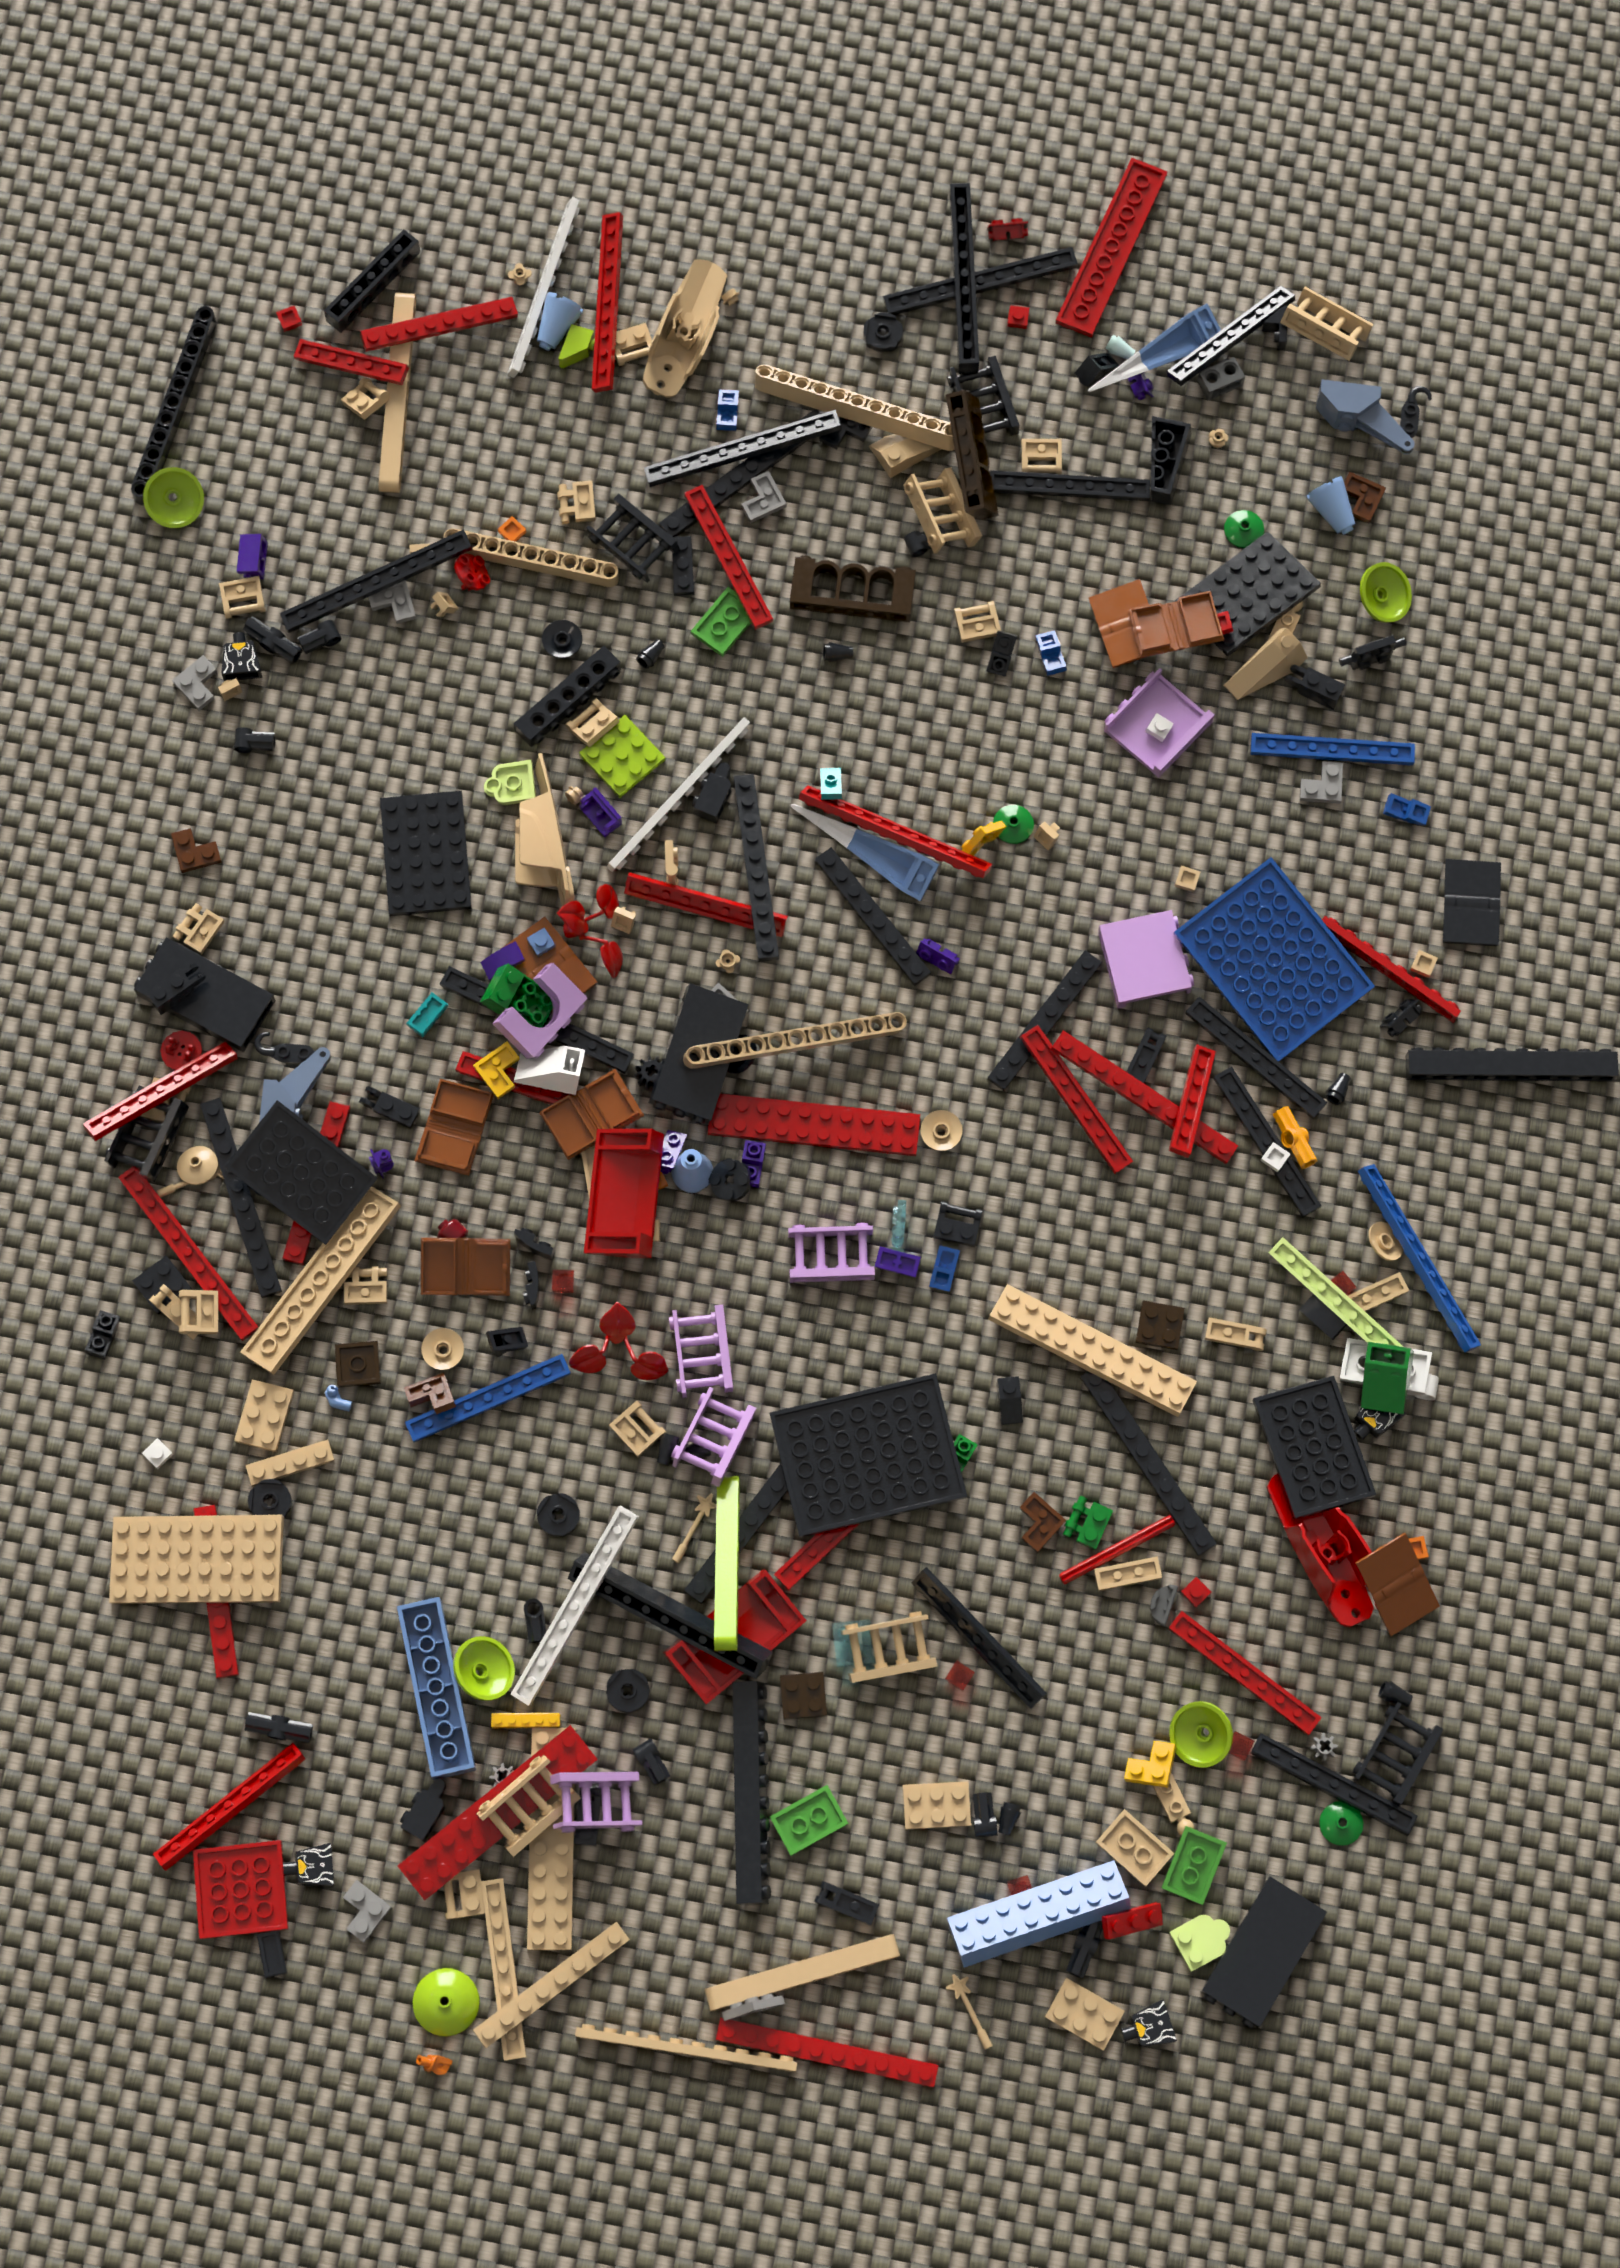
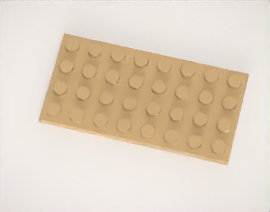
(196, 1559)

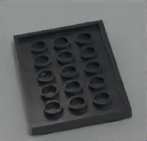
(1256, 589)
(425, 853)
(301, 1172)
(1314, 1447)

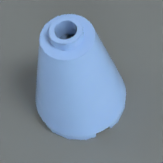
(556, 320)
(1334, 505)
(692, 1171)

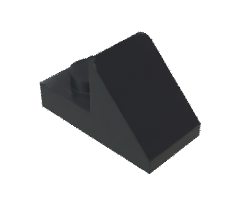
(1273, 324)
(506, 1340)

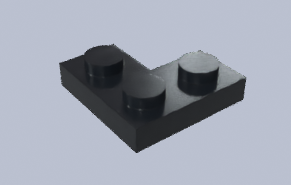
(852, 428)

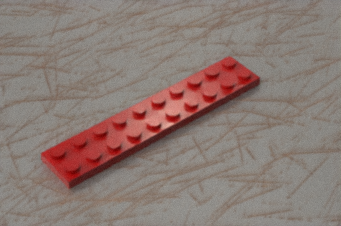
(1111, 247)
(815, 1124)
(471, 1836)

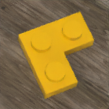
(982, 836)
(492, 1069)
(1152, 1772)

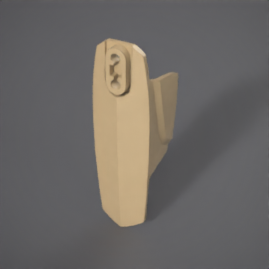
(685, 329)
(539, 842)

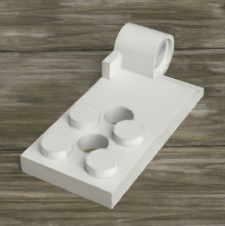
(1420, 1384)

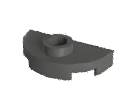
(1162, 1603)

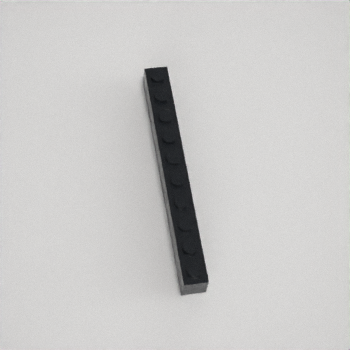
(964, 278)
(1512, 1065)
(675, 1618)
(751, 1793)

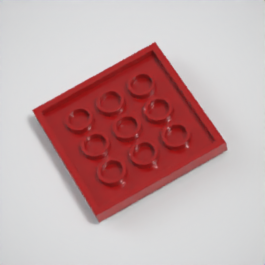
(240, 1889)

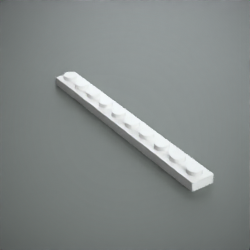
(547, 279)
(673, 802)
(574, 1605)

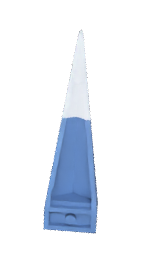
(1169, 346)
(900, 865)

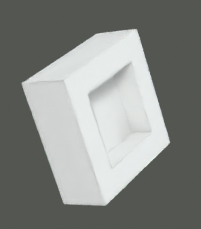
(1159, 727)
(1275, 1157)
(157, 1453)

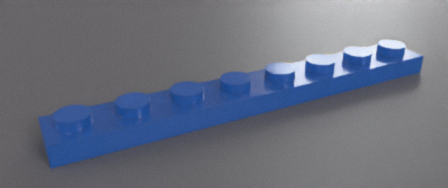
(1332, 749)
(489, 1397)

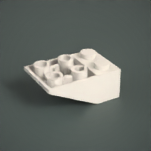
(553, 1070)

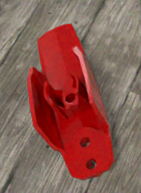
(1328, 1552)

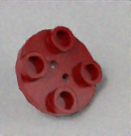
(471, 572)
(173, 1046)

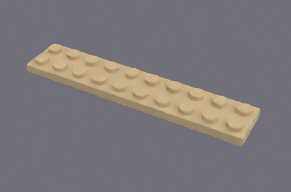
(319, 1282)
(1092, 1350)
(550, 1874)

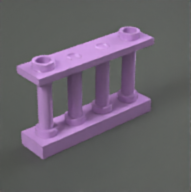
(822, 1272)
(721, 1359)
(735, 1436)
(605, 1781)

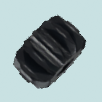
(645, 1069)

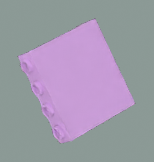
(1134, 716)
(1144, 957)

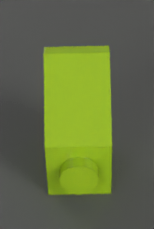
(576, 346)

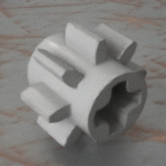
(1317, 1746)
(503, 1770)

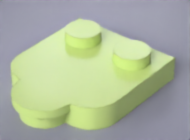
(511, 782)
(1201, 1940)

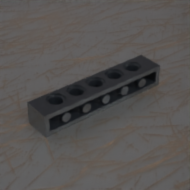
(372, 281)
(603, 660)

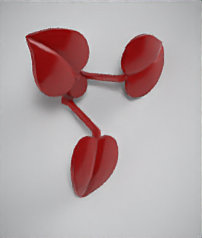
(576, 926)
(617, 1325)

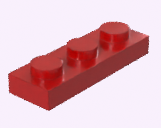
(1132, 1920)

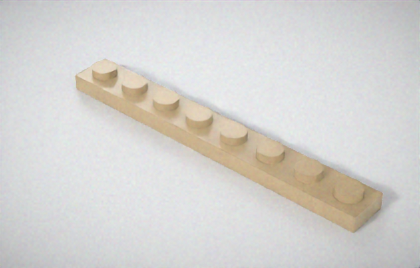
(502, 1961)
(550, 1985)

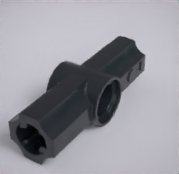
(272, 640)
(278, 1727)
(1084, 1949)

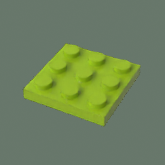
(622, 757)

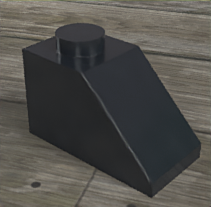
(1095, 368)
(1009, 1400)

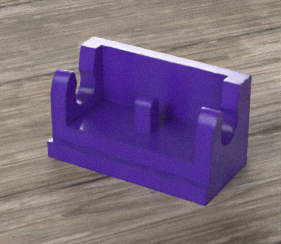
(252, 555)
(600, 812)
(897, 1262)

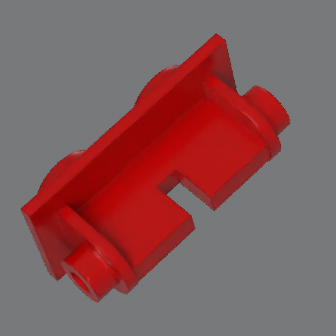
(1015, 228)

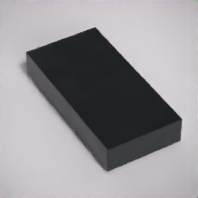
(272, 1954)

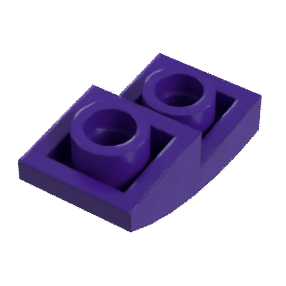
(509, 954)
(753, 1158)

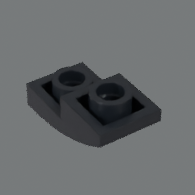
(1001, 653)
(529, 1239)
(532, 1290)
(1323, 1317)
(102, 1335)

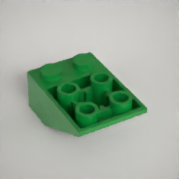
(516, 990)
(1386, 1377)

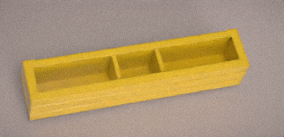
(525, 1720)

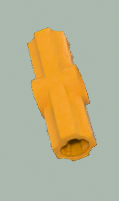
(1295, 1137)

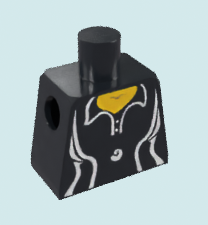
(240, 659)
(1375, 1422)
(312, 1867)
(1150, 2026)

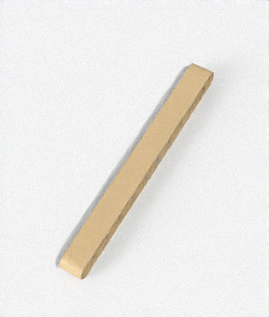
(396, 406)
(854, 407)
(786, 1044)

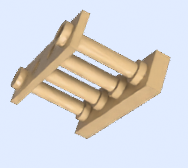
(1322, 333)
(953, 498)
(902, 1663)
(532, 1827)

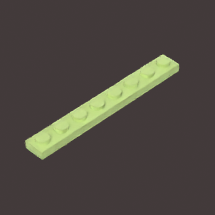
(1330, 1294)

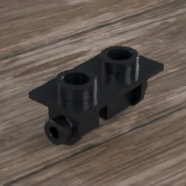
(1408, 1011)

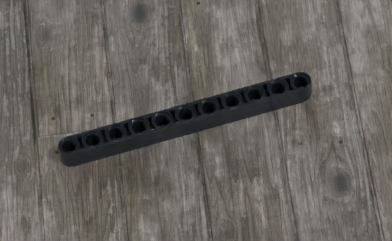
(173, 396)

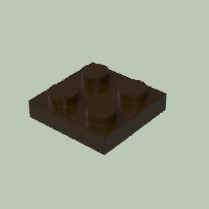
(1160, 1325)
(357, 1364)
(803, 1695)

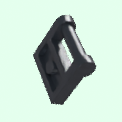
(955, 1230)

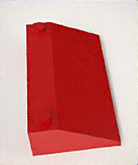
(624, 1193)
(763, 1617)

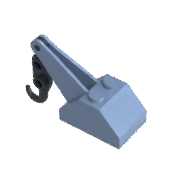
(1358, 406)
(296, 1085)

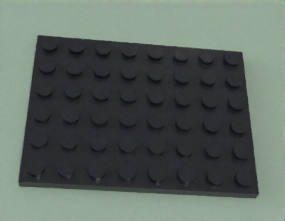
(868, 1455)

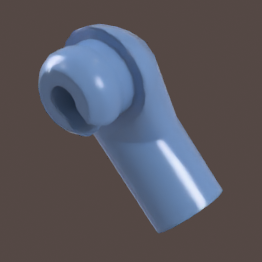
(334, 1399)

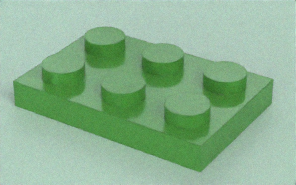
(722, 623)
(809, 1820)
(1194, 1865)

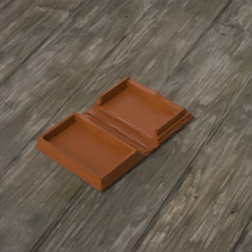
(1114, 622)
(1175, 625)
(560, 955)
(598, 1105)
(454, 1127)
(465, 1266)
(1397, 1584)

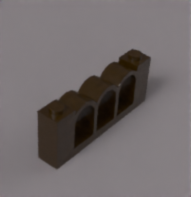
(972, 455)
(806, 570)

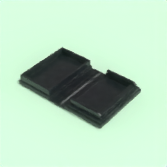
(1472, 902)

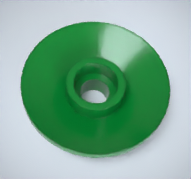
(1241, 536)
(1017, 832)
(1333, 1831)

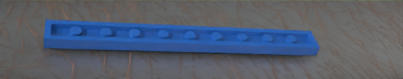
(1419, 1258)

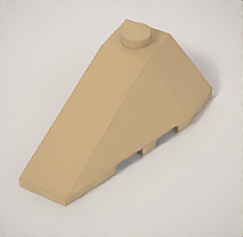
(900, 453)
(1267, 664)

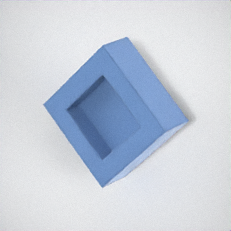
(541, 942)

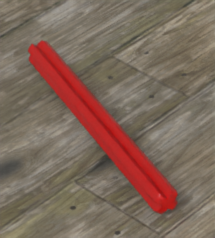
(1117, 1549)

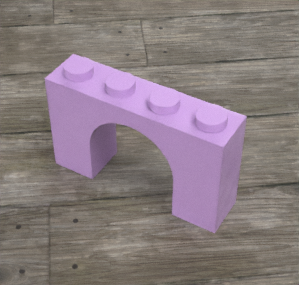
(566, 1001)

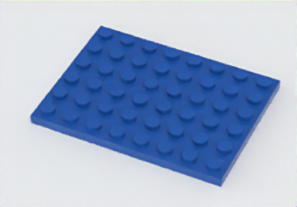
(1274, 959)

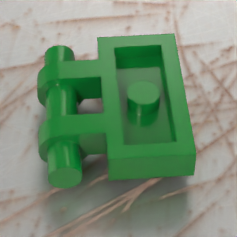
(1093, 1526)

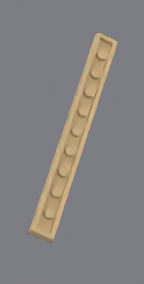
(676, 2046)

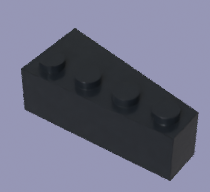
(1168, 454)

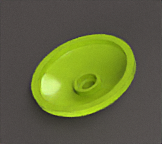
(188, 499)
(1392, 589)
(491, 1661)
(1188, 1734)
(449, 2018)

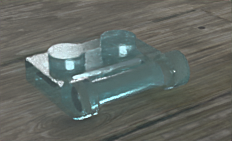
(898, 1230)
(843, 1647)

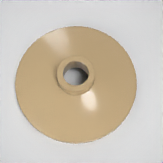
(944, 1121)
(200, 1172)
(1384, 1242)
(440, 1339)

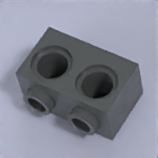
(1223, 382)

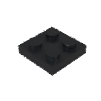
(154, 1277)

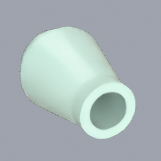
(1119, 347)

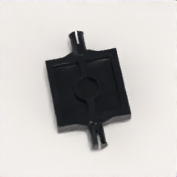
(1373, 652)

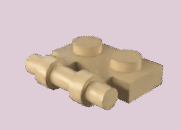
(583, 502)
(202, 932)
(366, 1292)

